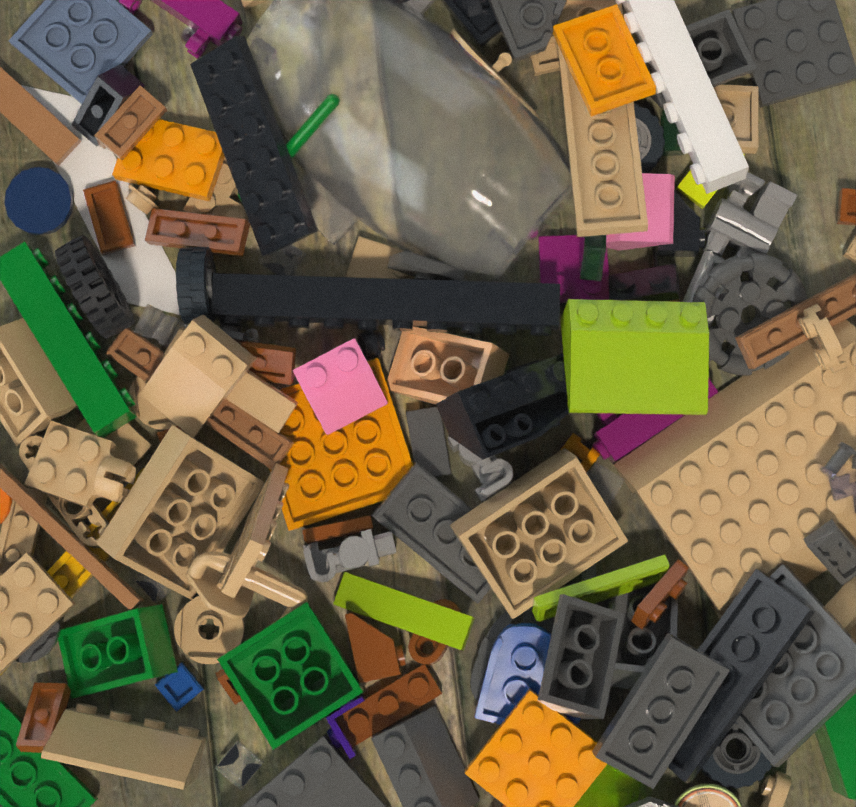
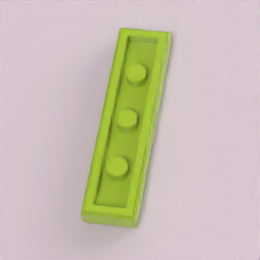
(604, 586)
(404, 611)

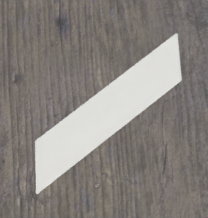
(141, 270)

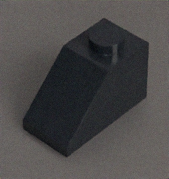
(104, 99)
(687, 233)

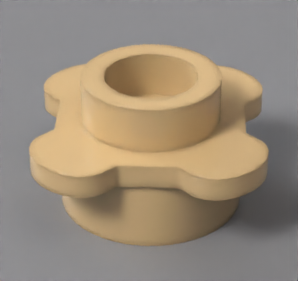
(142, 199)

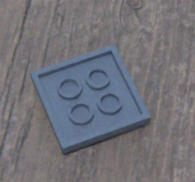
(79, 41)

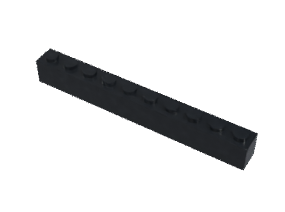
(386, 302)

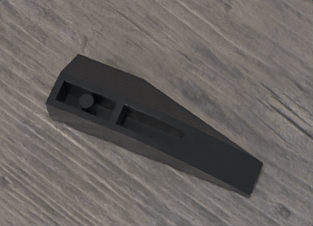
(507, 408)

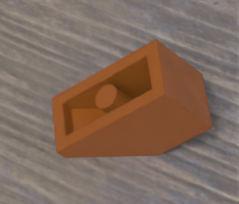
(373, 650)

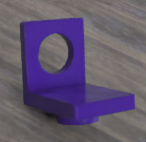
(336, 733)

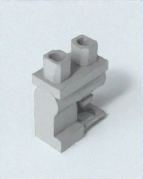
(743, 229)
(491, 472)
(350, 555)

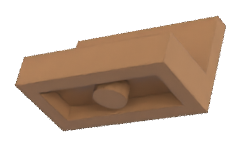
(130, 123)

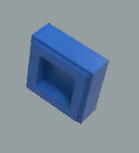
(179, 687)

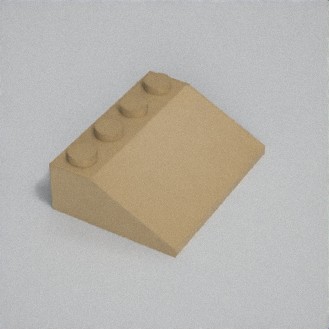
(179, 510)
(539, 532)
(126, 746)

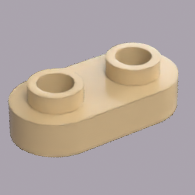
(775, 789)

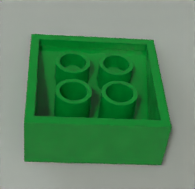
(291, 675)

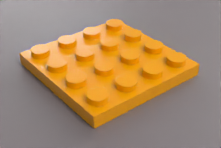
(346, 467)

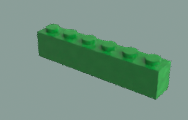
(64, 340)

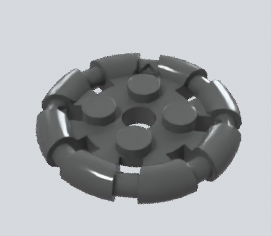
(739, 295)

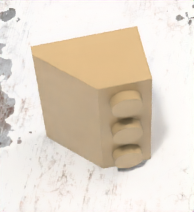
(28, 384)

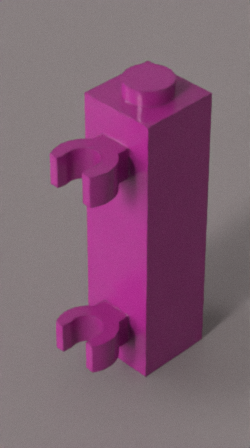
(209, 18)
(631, 430)

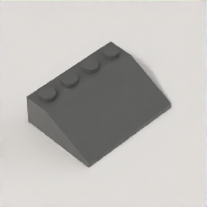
(317, 779)

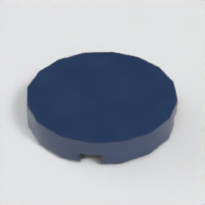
(39, 201)

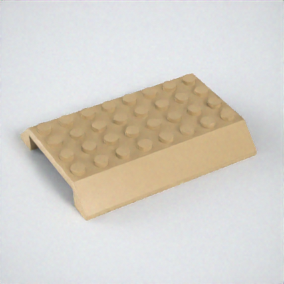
(746, 476)

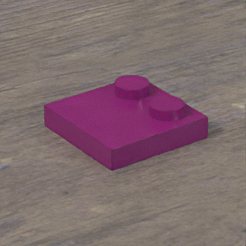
(561, 265)

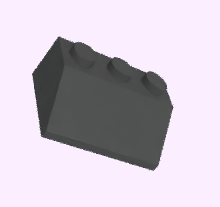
(720, 50)
(581, 658)
(424, 763)

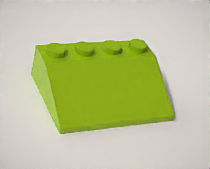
(636, 356)

